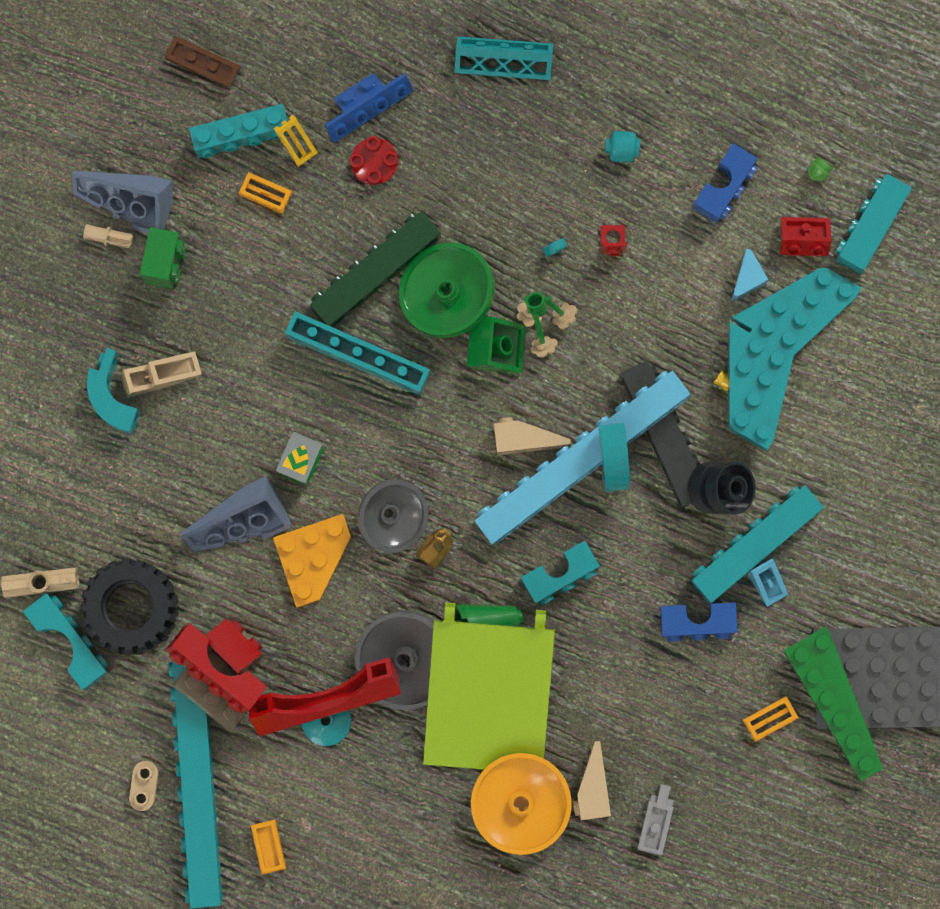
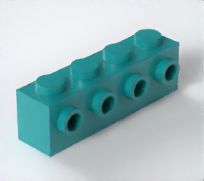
(237, 131)

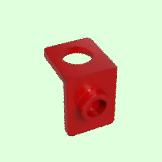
(613, 249)

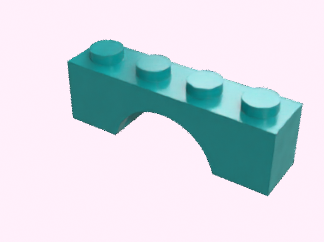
(86, 666)

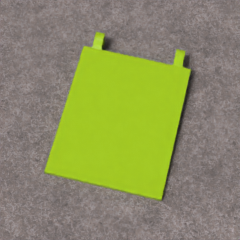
(487, 691)

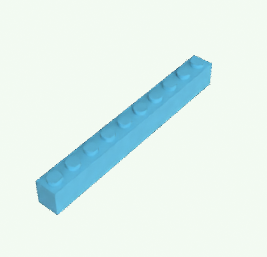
(580, 460)

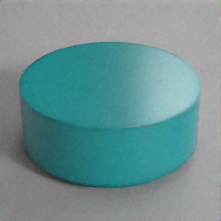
(555, 247)

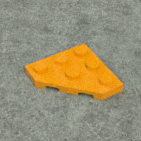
(312, 556)

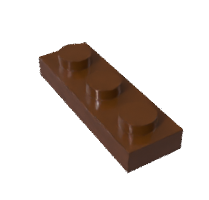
(202, 62)

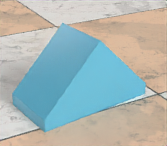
(750, 276)
(768, 582)

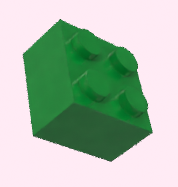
(162, 258)

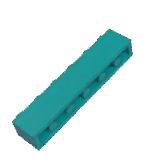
(357, 353)
(756, 544)

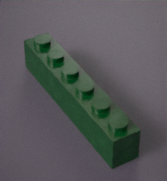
(375, 270)

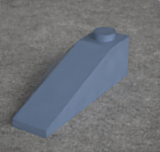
(136, 198)
(245, 514)

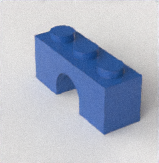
(715, 201)
(721, 622)

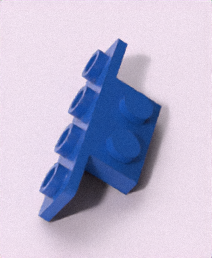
(365, 102)

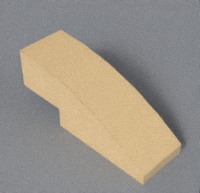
(160, 374)

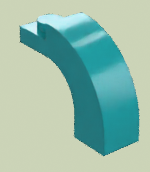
(98, 386)
(614, 457)

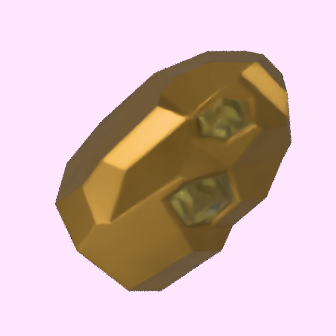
(435, 548)

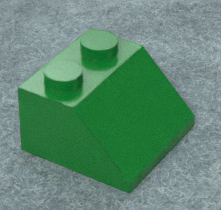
(496, 346)

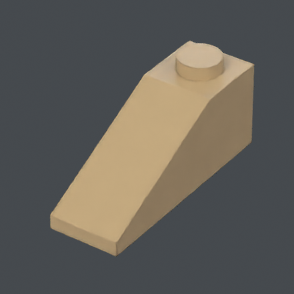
(520, 437)
(592, 793)

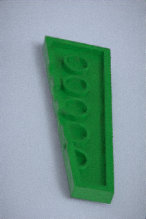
(827, 684)

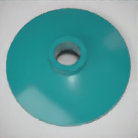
(329, 734)

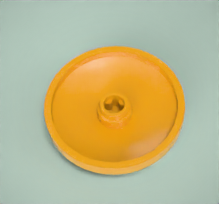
(521, 803)

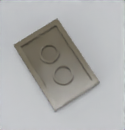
(199, 694)

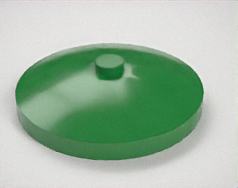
(446, 290)

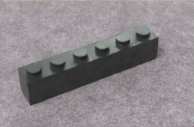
(665, 436)

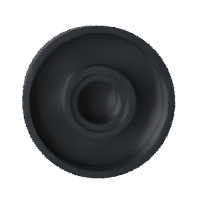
(722, 487)

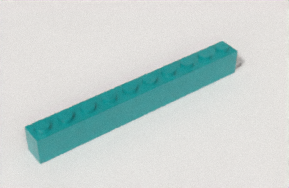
(198, 799)

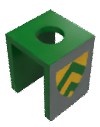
(300, 459)

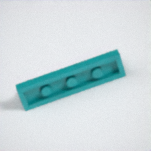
(506, 50)

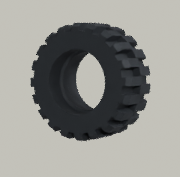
(101, 588)

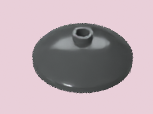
(403, 524)

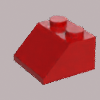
(234, 646)

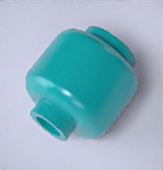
(622, 146)

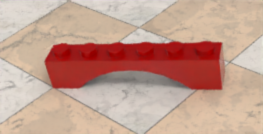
(371, 684)

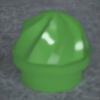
(819, 169)

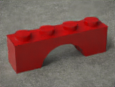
(190, 650)

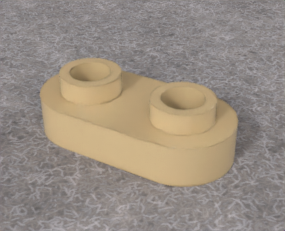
(144, 786)

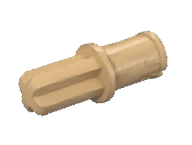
(107, 236)

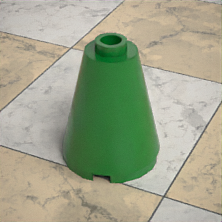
(488, 614)

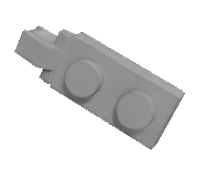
(656, 822)

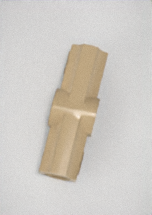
(25, 583)

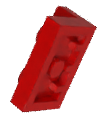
(805, 236)

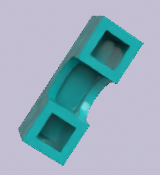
(580, 565)

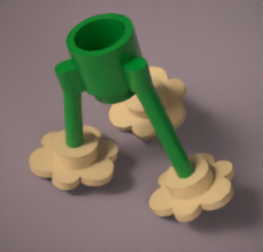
(531, 313)

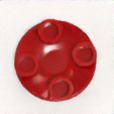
(374, 161)

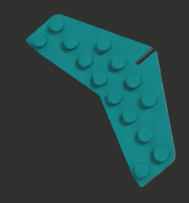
(763, 358)

